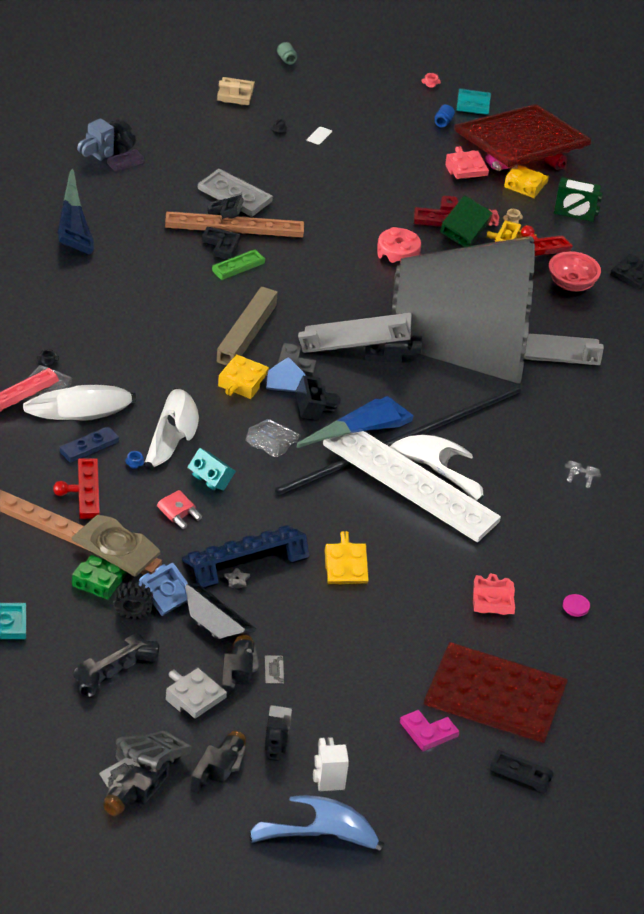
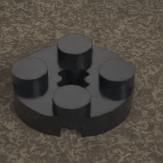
(127, 140)

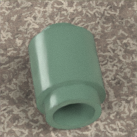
(287, 53)

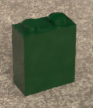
(466, 222)

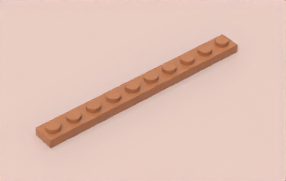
(49, 522)

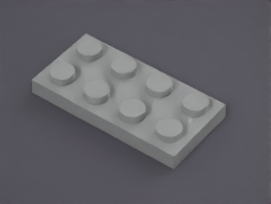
(224, 185)

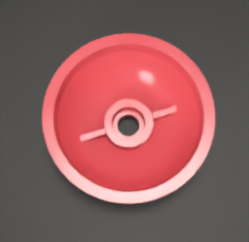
(574, 271)

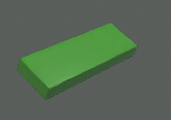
(238, 264)

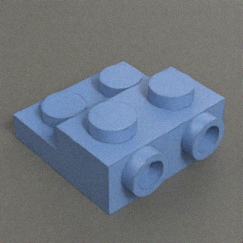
(167, 588)

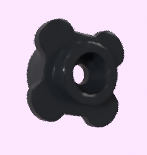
(47, 357)

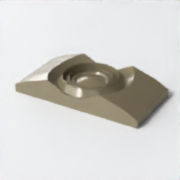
(116, 544)

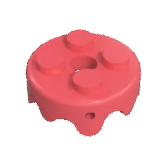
(408, 244)

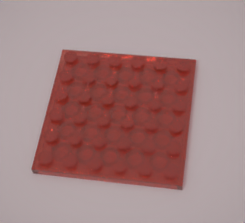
(522, 135)

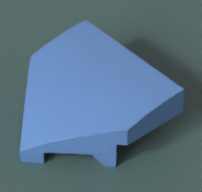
(284, 376)

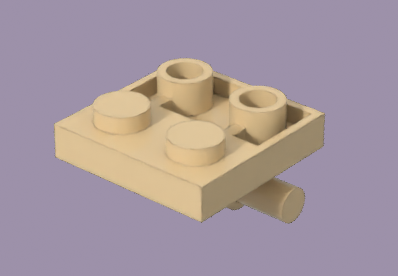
(235, 91)

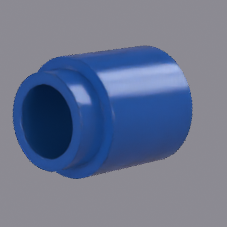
(444, 115)

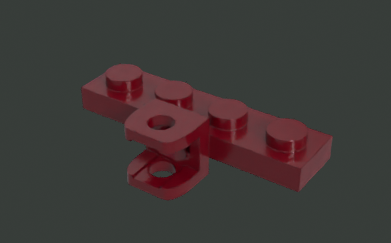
(435, 217)

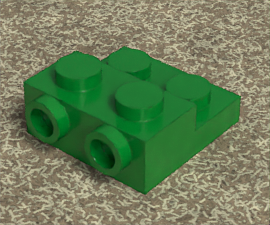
(98, 577)

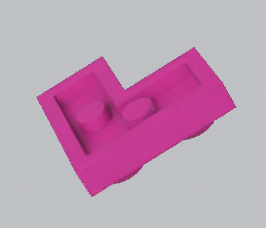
(427, 734)

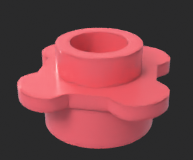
(431, 80)
(494, 219)

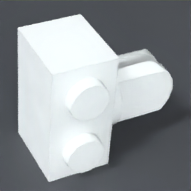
(331, 766)

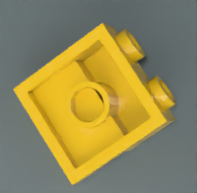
(525, 181)

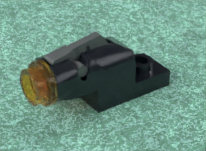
(240, 664)
(220, 761)
(133, 786)

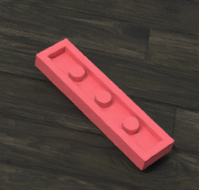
(27, 388)

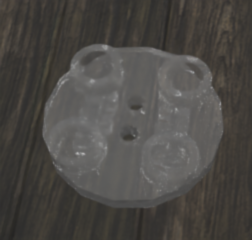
(590, 472)

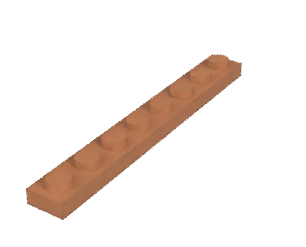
(238, 224)

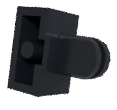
(314, 399)

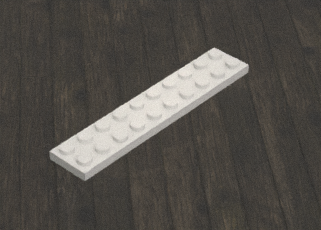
(415, 483)

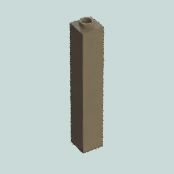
(247, 325)

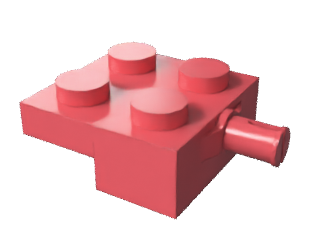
(466, 164)

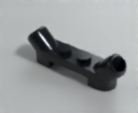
(134, 650)

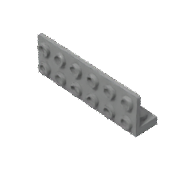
(356, 333)
(563, 349)

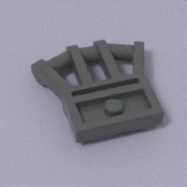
(158, 745)

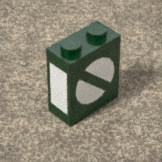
(578, 199)

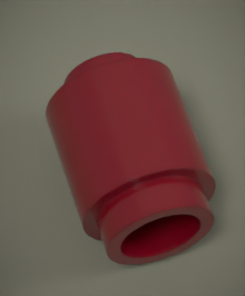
(557, 162)

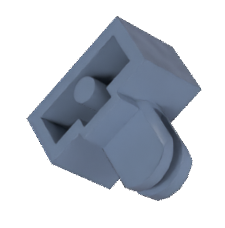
(98, 140)

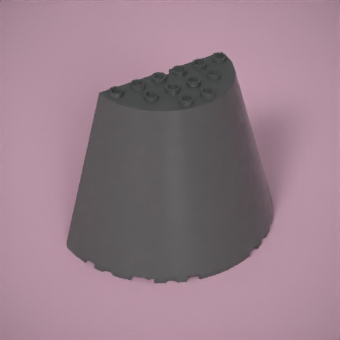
(471, 304)

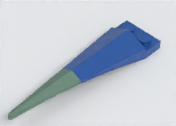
(373, 415)

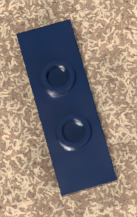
(89, 444)

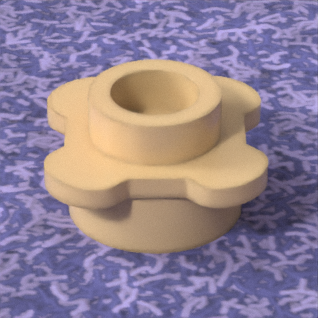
(513, 215)

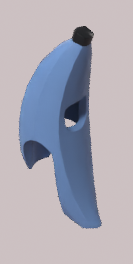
(331, 818)

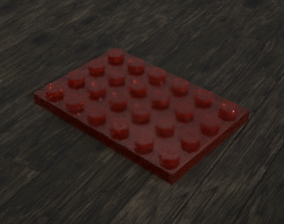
(496, 692)

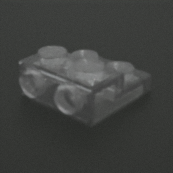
(271, 437)

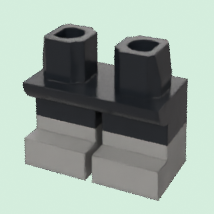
(277, 731)

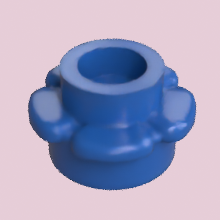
(134, 459)

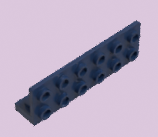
(205, 561)

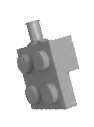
(194, 692)

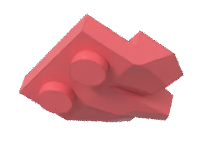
(493, 595)

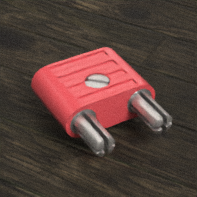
(178, 506)

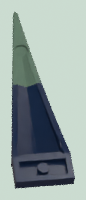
(72, 226)

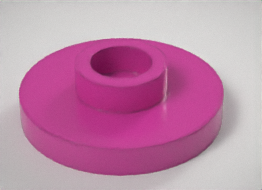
(576, 605)

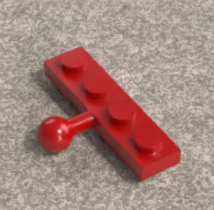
(547, 245)
(87, 488)

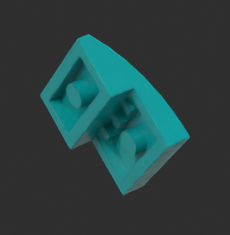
(473, 101)

